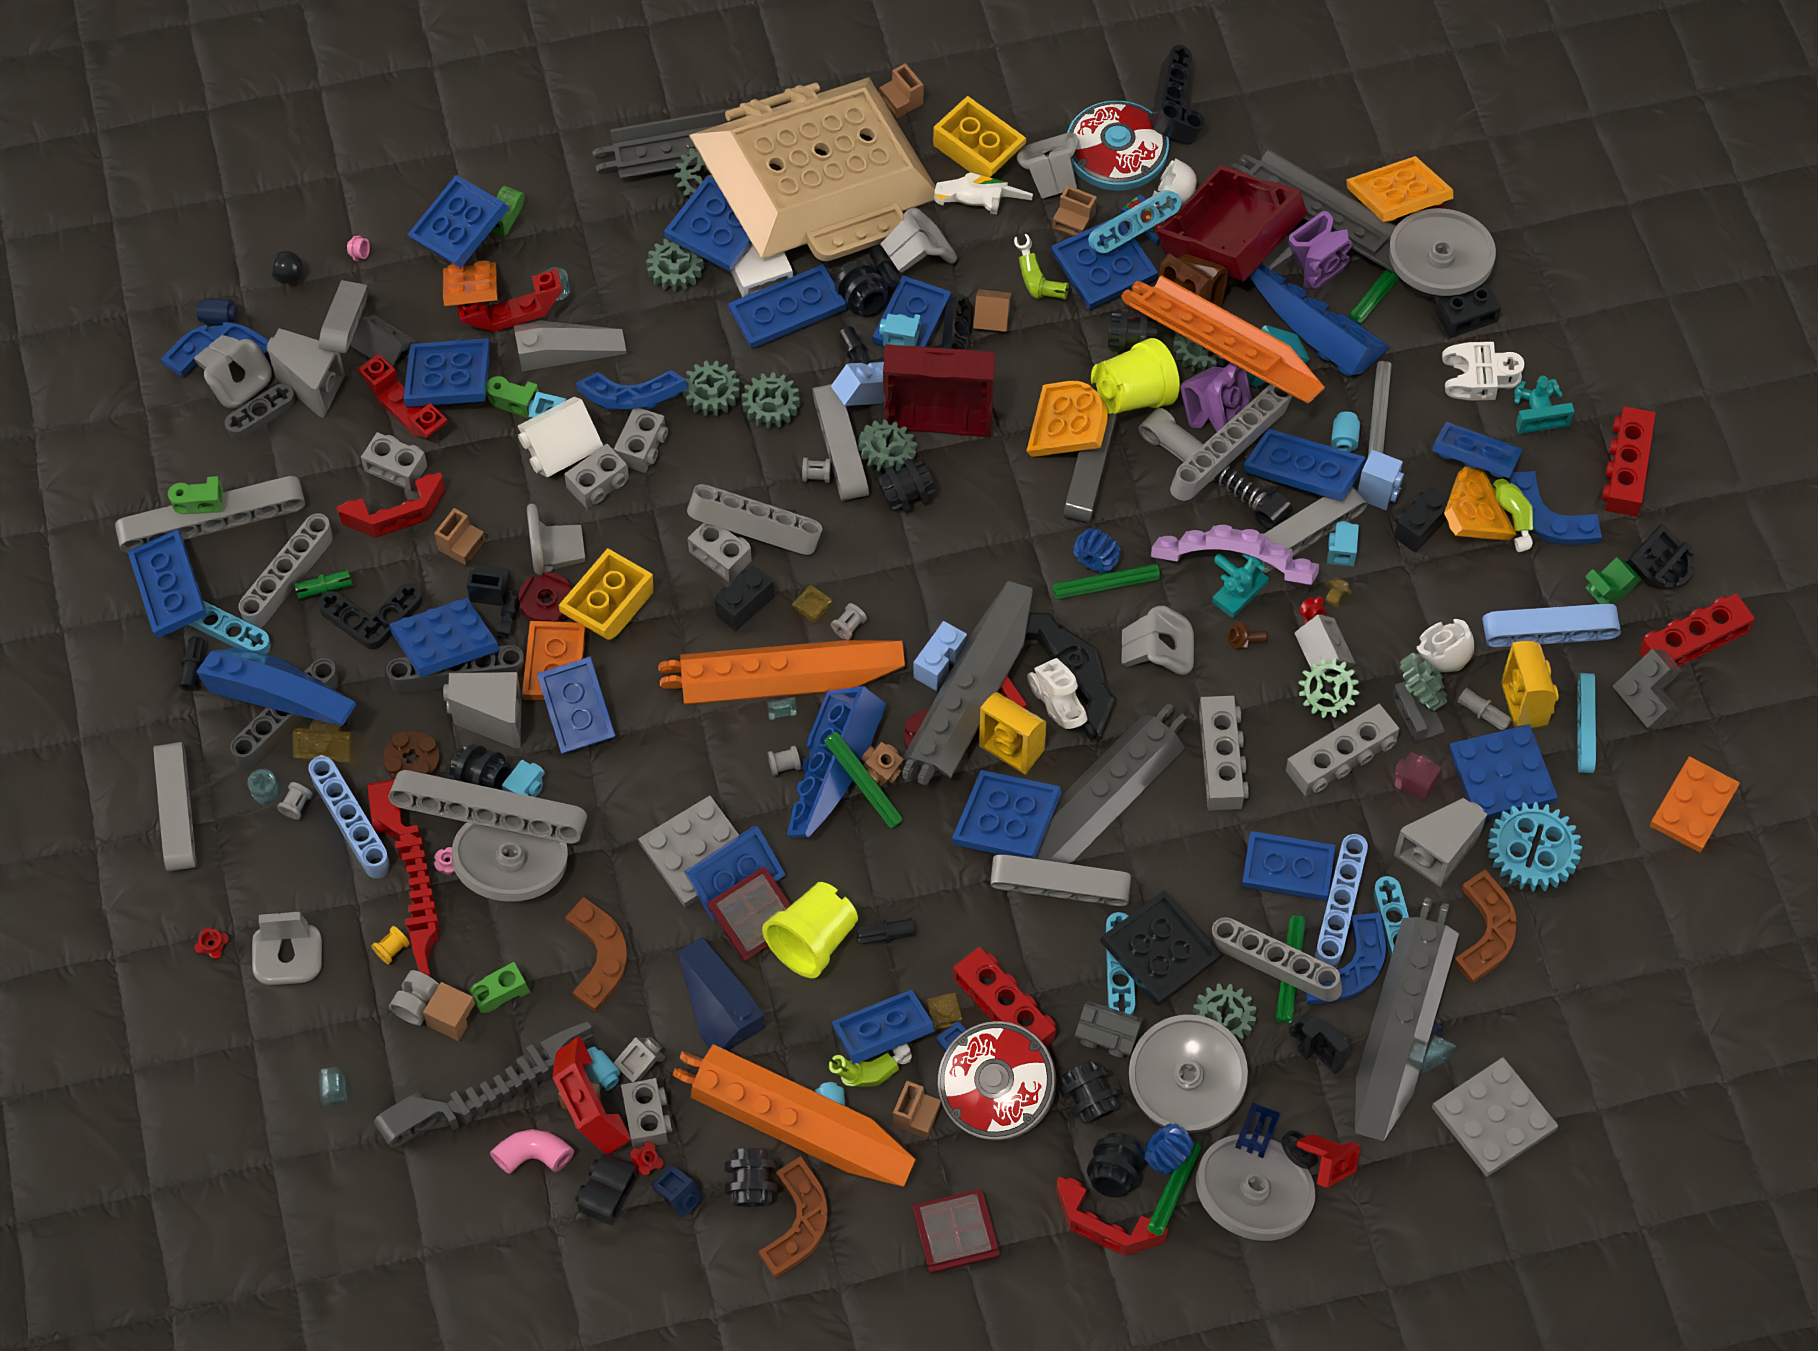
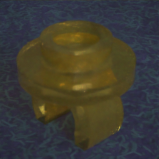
(1338, 588)

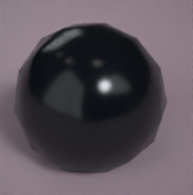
(287, 267)

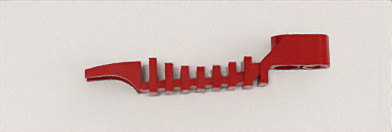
(424, 920)

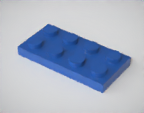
(786, 306)
(1305, 464)
(167, 583)

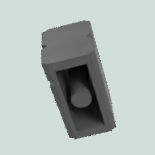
(1108, 1029)

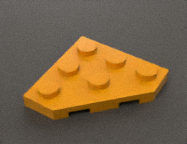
(1474, 508)

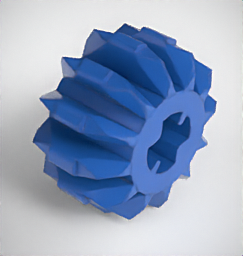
(1096, 550)
(1168, 1148)

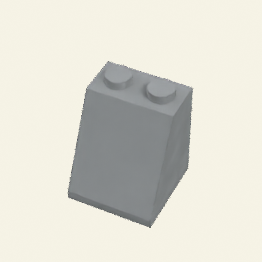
(309, 370)
(486, 704)
(1441, 840)

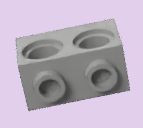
(635, 438)
(391, 465)
(593, 472)
(715, 553)
(641, 1114)

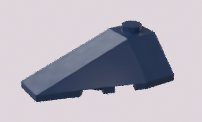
(719, 1001)

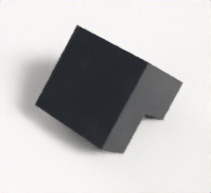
(488, 585)

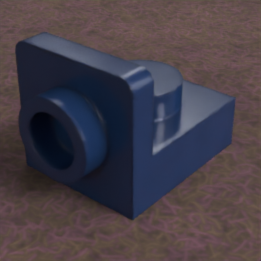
(677, 1190)

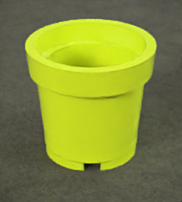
(1138, 378)
(810, 929)

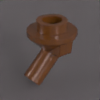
(1240, 636)

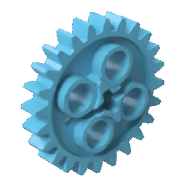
(1560, 854)

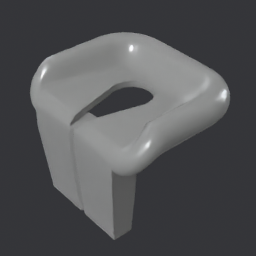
(1052, 171)
(915, 239)
(217, 374)
(553, 545)
(1142, 641)
(266, 946)

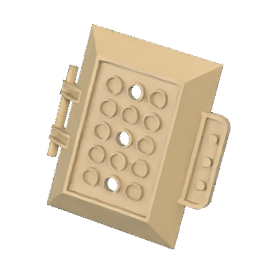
(816, 200)

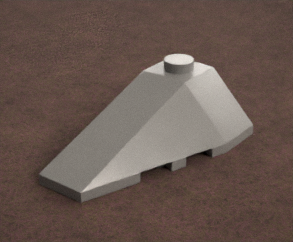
(556, 343)

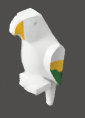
(977, 191)

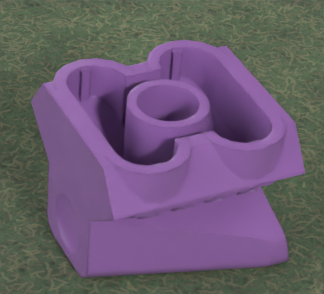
(1319, 250)
(1215, 395)

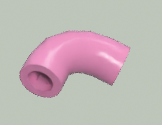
(532, 1145)

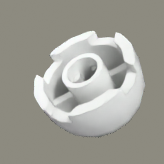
(1179, 179)
(1447, 646)

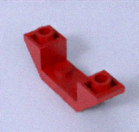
(516, 310)
(389, 392)
(385, 521)
(583, 1104)
(1072, 1196)

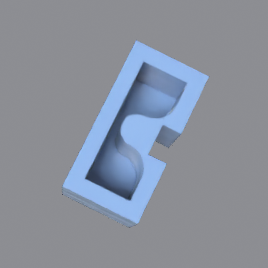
(860, 384)
(1381, 480)
(943, 648)

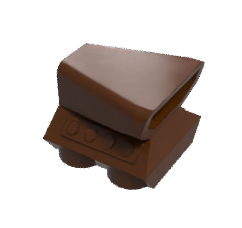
(1197, 276)

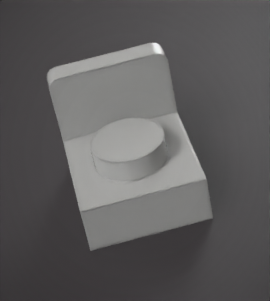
(639, 1058)

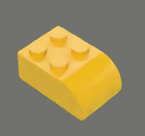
(976, 138)
(608, 595)
(1528, 685)
(1011, 732)

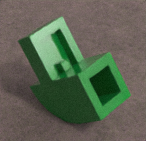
(1613, 582)

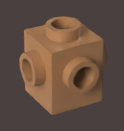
(882, 763)

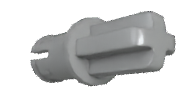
(1484, 709)

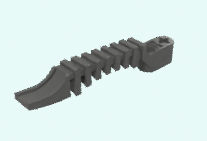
(417, 1113)

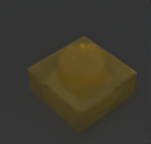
(812, 603)
(944, 1010)

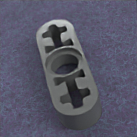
(262, 400)

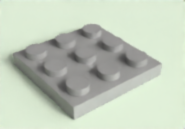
(685, 842)
(1494, 1116)

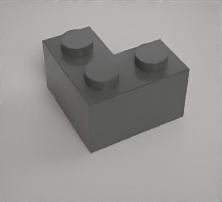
(1644, 687)

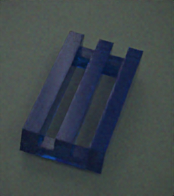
(1252, 1144)

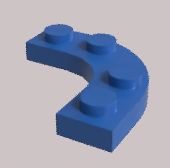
(181, 356)
(643, 395)
(1552, 526)
(1367, 961)

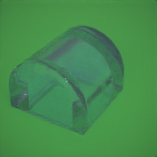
(332, 1087)

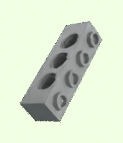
(1372, 723)
(1219, 792)

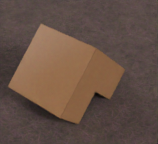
(903, 92)
(1075, 211)
(992, 310)
(459, 538)
(448, 1011)
(915, 1110)

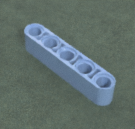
(1552, 625)
(352, 828)
(1341, 889)

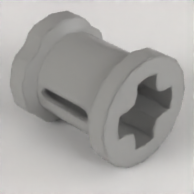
(816, 470)
(848, 621)
(784, 760)
(294, 800)

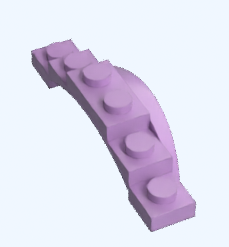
(1245, 541)

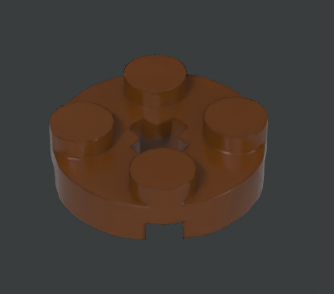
(411, 743)

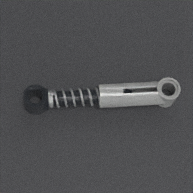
(1162, 430)

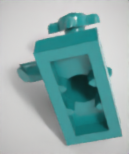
(1542, 413)
(1241, 585)

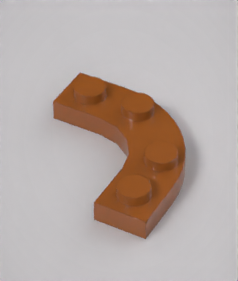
(1500, 928)
(611, 953)
(809, 1224)

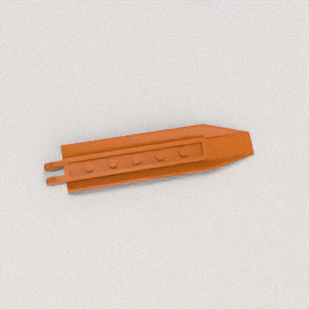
(1225, 336)
(781, 670)
(796, 1115)

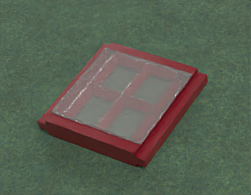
(746, 908)
(955, 1231)

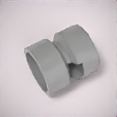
(414, 998)

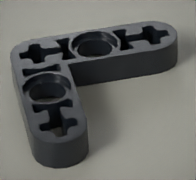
(367, 623)

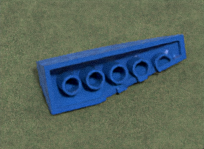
(1332, 335)
(273, 685)
(855, 717)

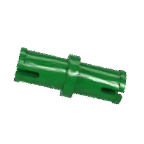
(323, 584)

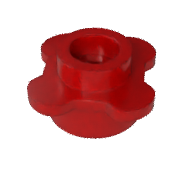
(1312, 607)
(208, 935)
(638, 1159)

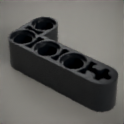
(1169, 113)

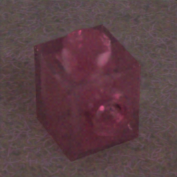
(1416, 775)

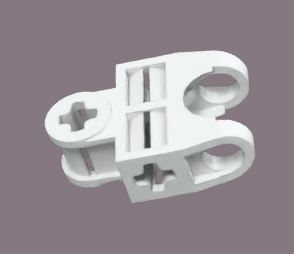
(1481, 370)
(1056, 688)

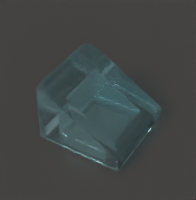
(781, 707)
(1438, 1052)

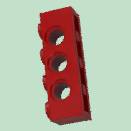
(1621, 497)
(1729, 610)
(987, 997)

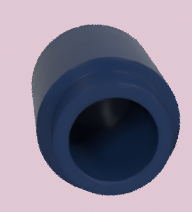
(217, 311)

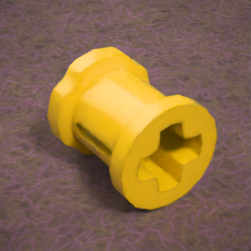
(390, 945)

